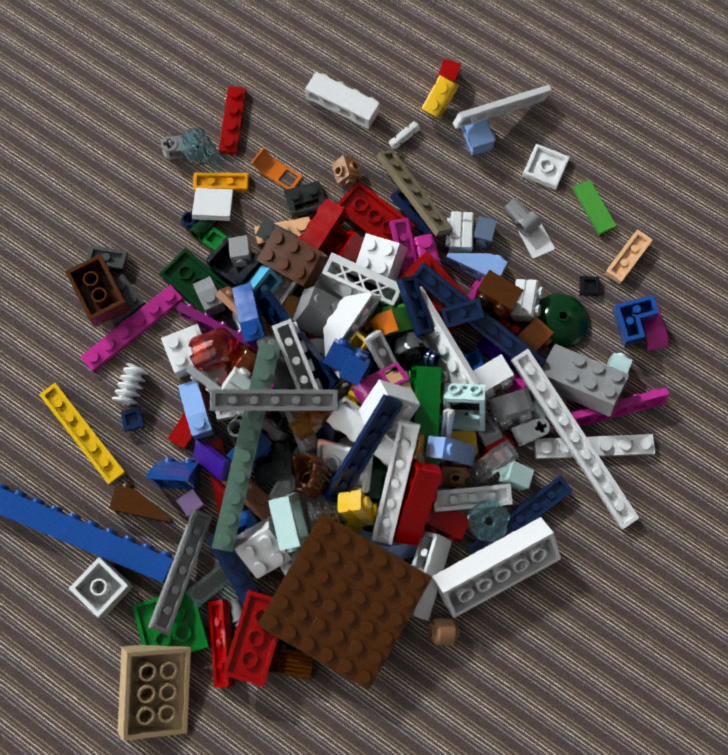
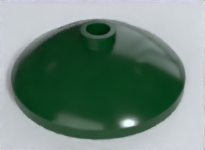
(569, 330)

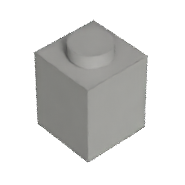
(240, 251)

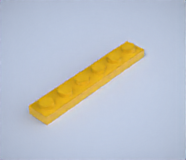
(82, 434)

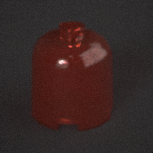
(214, 349)

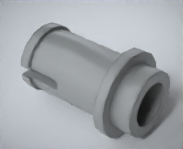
(236, 609)

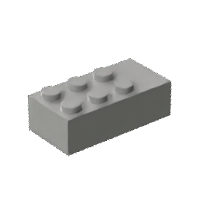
(584, 379)

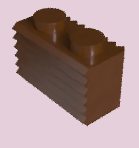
(291, 662)

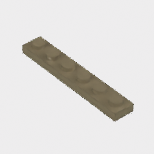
(414, 193)

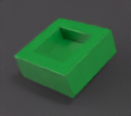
(213, 239)

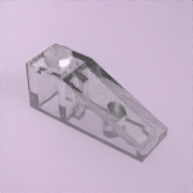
(492, 463)

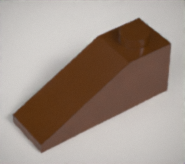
(132, 502)

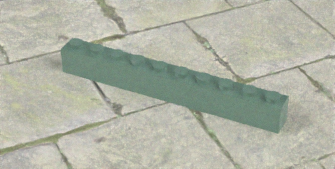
(244, 453)

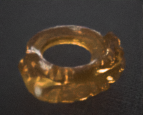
(420, 454)

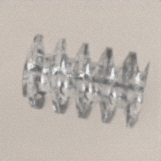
(314, 512)

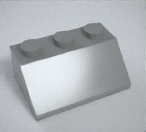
(314, 310)

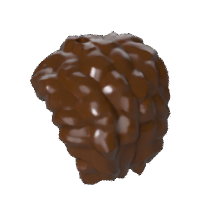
(311, 474)

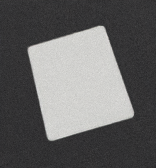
(537, 242)

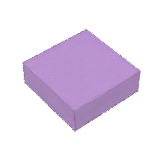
(190, 501)

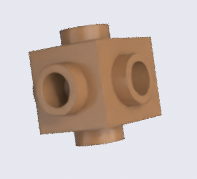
(346, 170)
(454, 474)

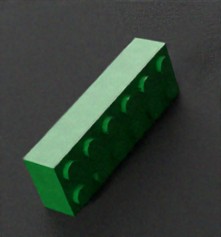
(427, 388)

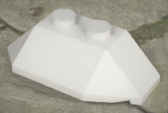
(350, 315)

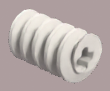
(130, 384)

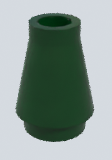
(201, 228)

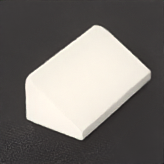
(380, 350)

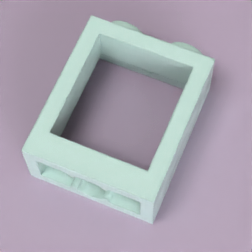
(467, 419)
(289, 521)

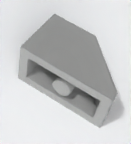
(206, 292)

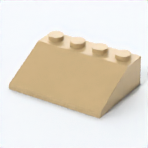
(153, 691)

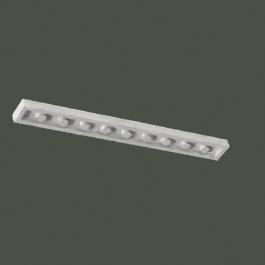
(574, 439)

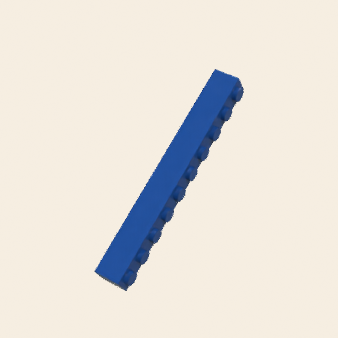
(84, 535)

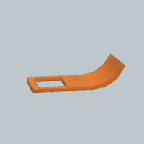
(272, 168)
(384, 321)

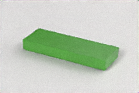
(594, 207)

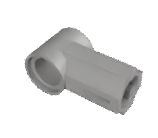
(524, 220)

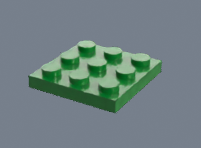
(186, 630)

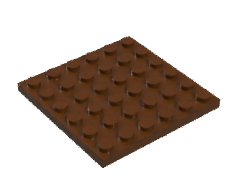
(345, 601)

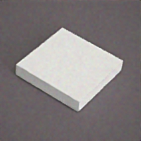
(545, 166)
(212, 204)

